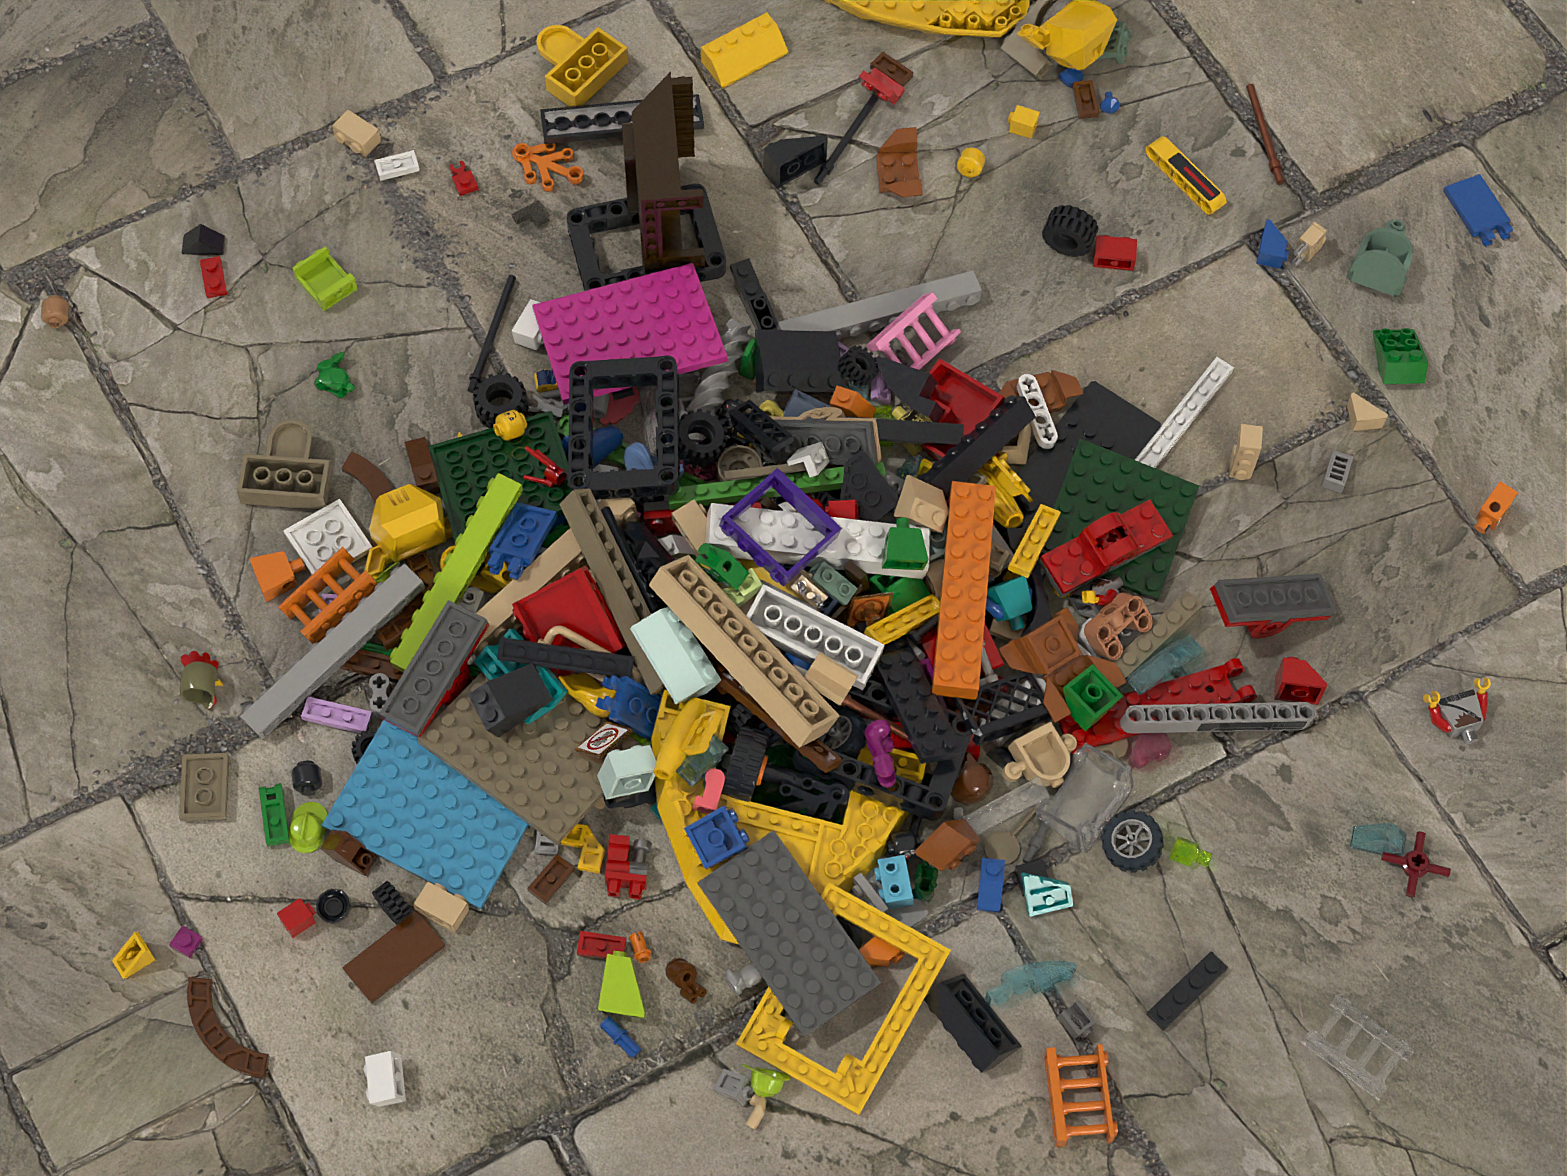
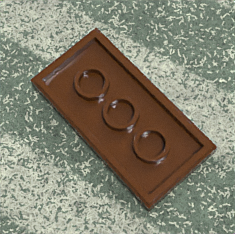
(393, 957)

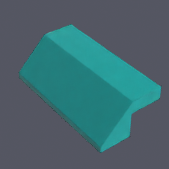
(494, 668)

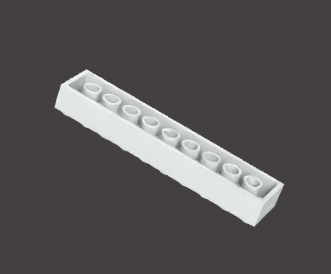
(790, 537)

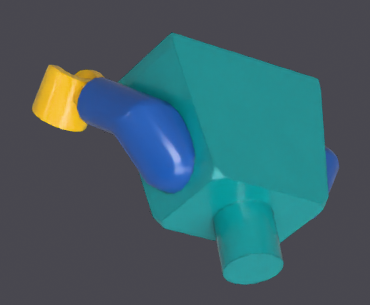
(1010, 600)

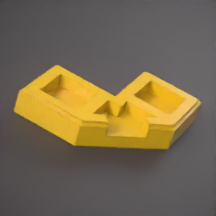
(592, 851)

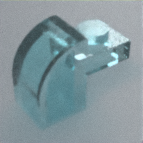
(696, 766)

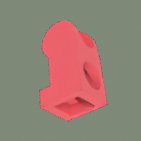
(713, 785)

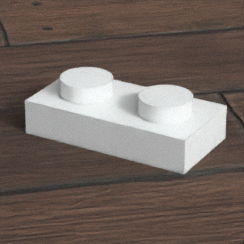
(397, 165)

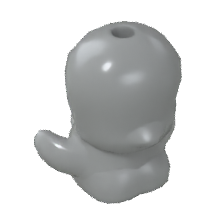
(745, 978)

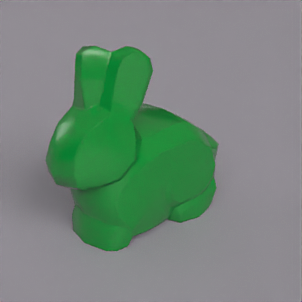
(333, 378)

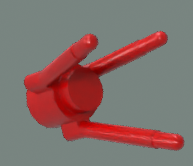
(553, 472)

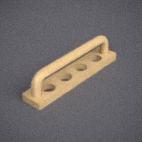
(561, 630)

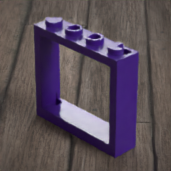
(798, 500)

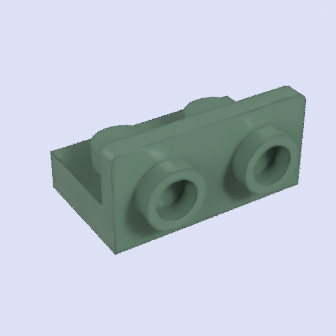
(1117, 43)
(832, 582)

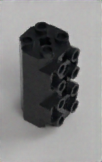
(647, 552)

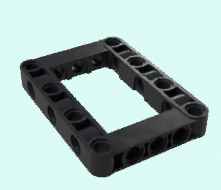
(602, 218)
(618, 374)
(908, 794)

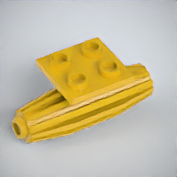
(1007, 486)

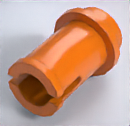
(642, 953)

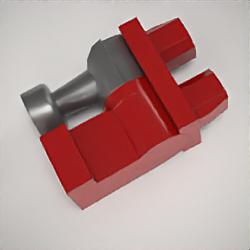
(623, 872)

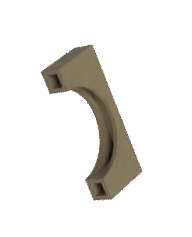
(1020, 50)

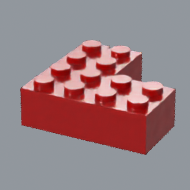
(962, 400)

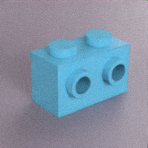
(895, 882)

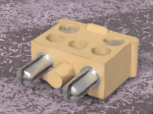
(1310, 243)
(808, 589)

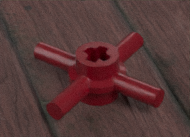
(1415, 856)

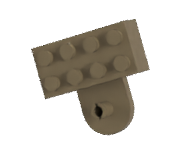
(286, 472)

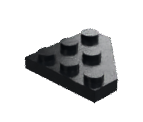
(869, 487)

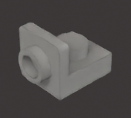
(734, 1087)

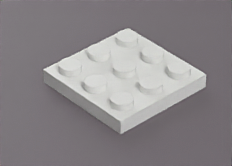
(326, 532)

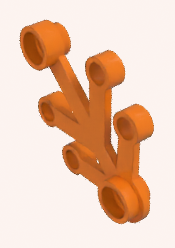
(546, 162)

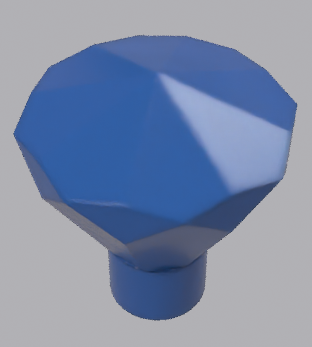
(1110, 104)

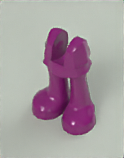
(879, 745)

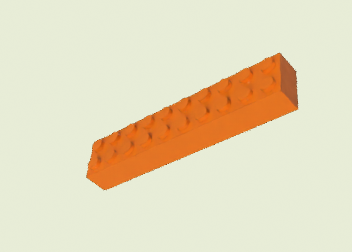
(964, 590)

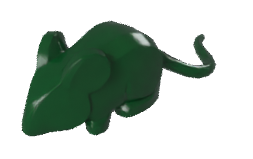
(925, 882)

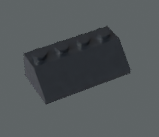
(972, 1022)

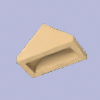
(1364, 414)

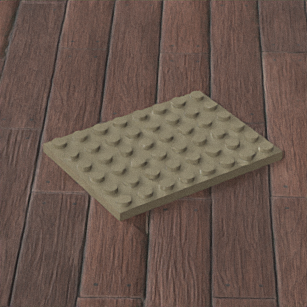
(528, 767)

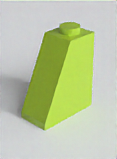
(620, 987)

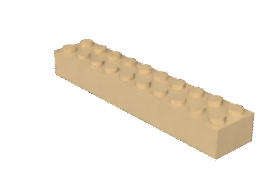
(553, 564)
(744, 650)

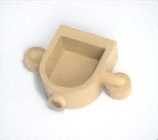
(1040, 755)

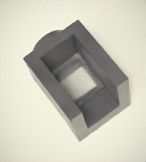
(1077, 1020)

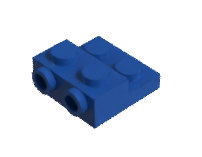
(717, 836)

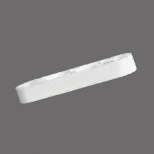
(1040, 410)

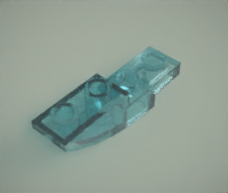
(1164, 664)
(1037, 975)

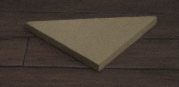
(764, 471)

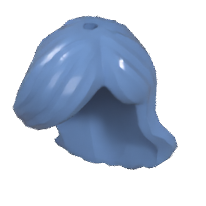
(638, 457)

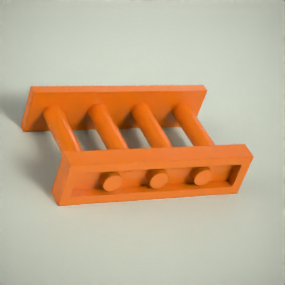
(345, 602)
(1060, 1108)

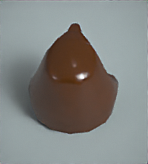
(973, 782)

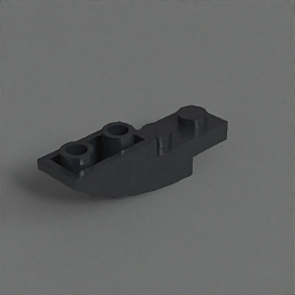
(752, 296)

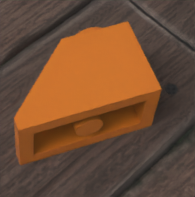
(851, 403)
(881, 953)

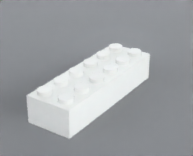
(807, 632)

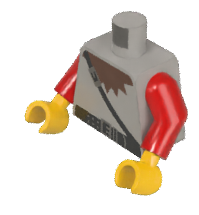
(1094, 595)
(1461, 712)

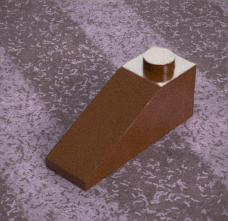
(422, 465)

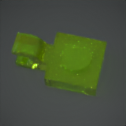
(1186, 852)

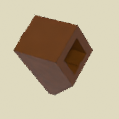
(348, 851)

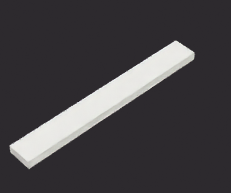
(1185, 413)

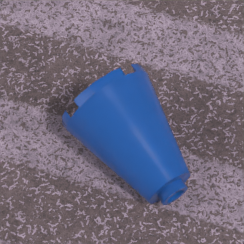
(604, 443)

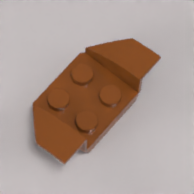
(899, 165)
(1054, 387)
(1045, 646)
(1055, 681)

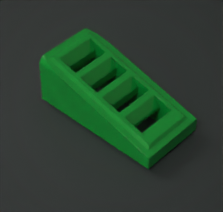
(747, 365)

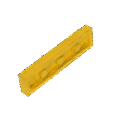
(1034, 541)
(904, 620)

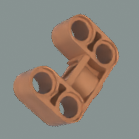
(1122, 612)

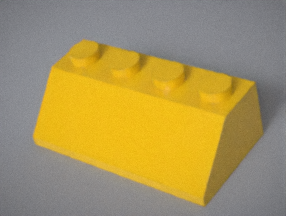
(743, 50)

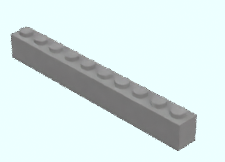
(883, 309)
(332, 651)

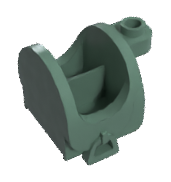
(1383, 259)

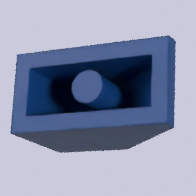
(1272, 247)
(990, 884)

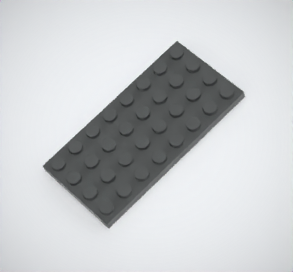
(789, 933)

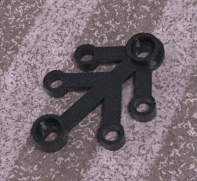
(810, 800)

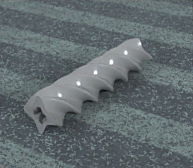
(716, 377)

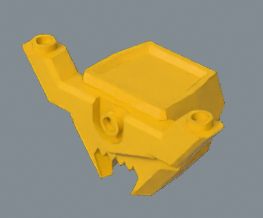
(1074, 34)
(405, 525)

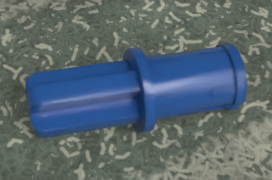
(620, 1037)

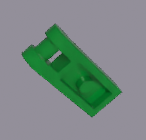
(274, 815)

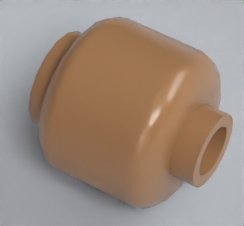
(55, 311)

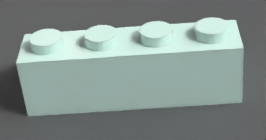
(675, 655)

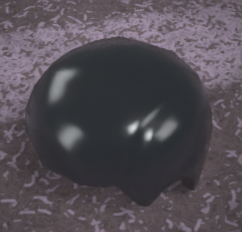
(333, 906)

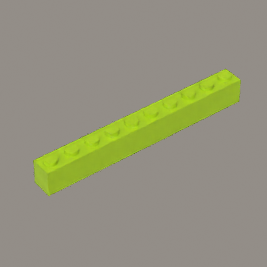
(460, 565)

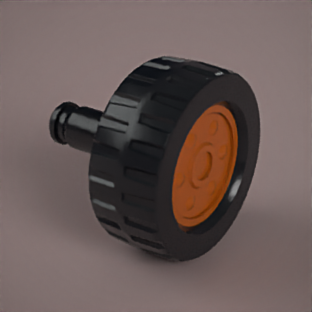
(750, 766)

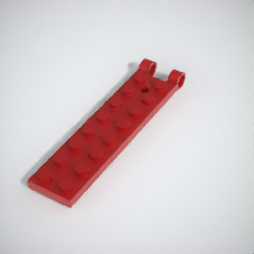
(1182, 690)

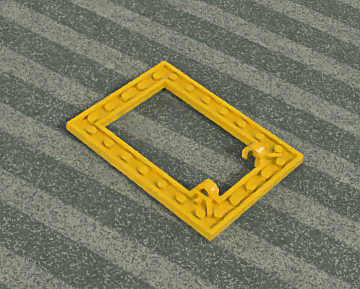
(850, 1089)

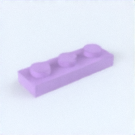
(336, 715)

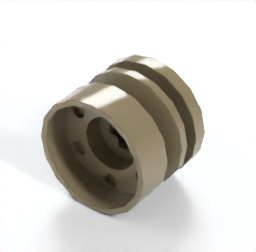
(737, 458)

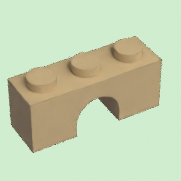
(1246, 452)

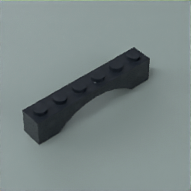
(1040, 610)

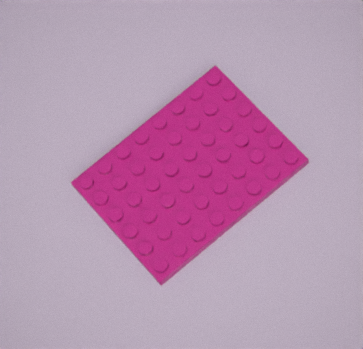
(631, 320)

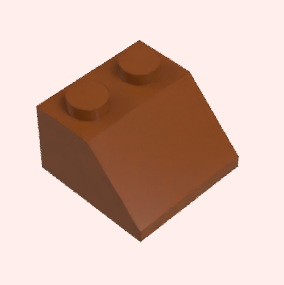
(948, 845)

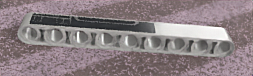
(1210, 723)

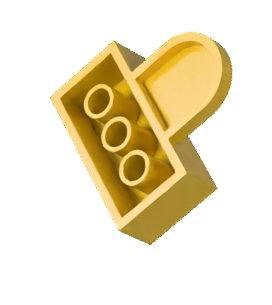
(579, 63)

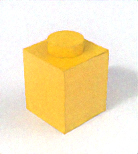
(1023, 121)

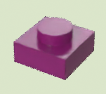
(186, 941)

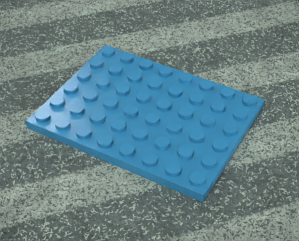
(426, 817)

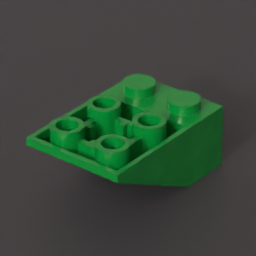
(1400, 356)
(905, 590)

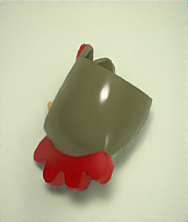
(199, 675)

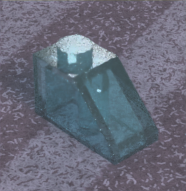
(1378, 838)

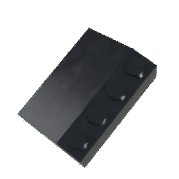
(797, 361)

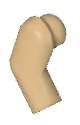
(758, 1112)

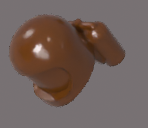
(683, 976)

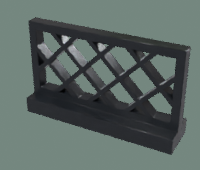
(1008, 724)

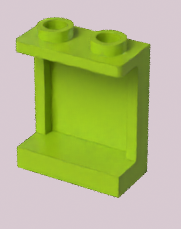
(324, 279)

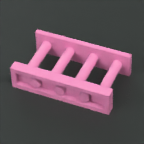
(910, 318)

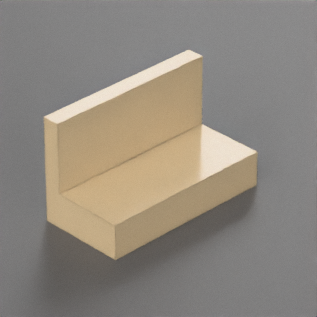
(830, 678)

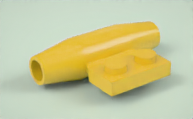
(687, 736)

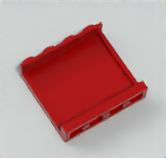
(572, 604)

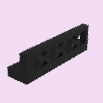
(754, 433)

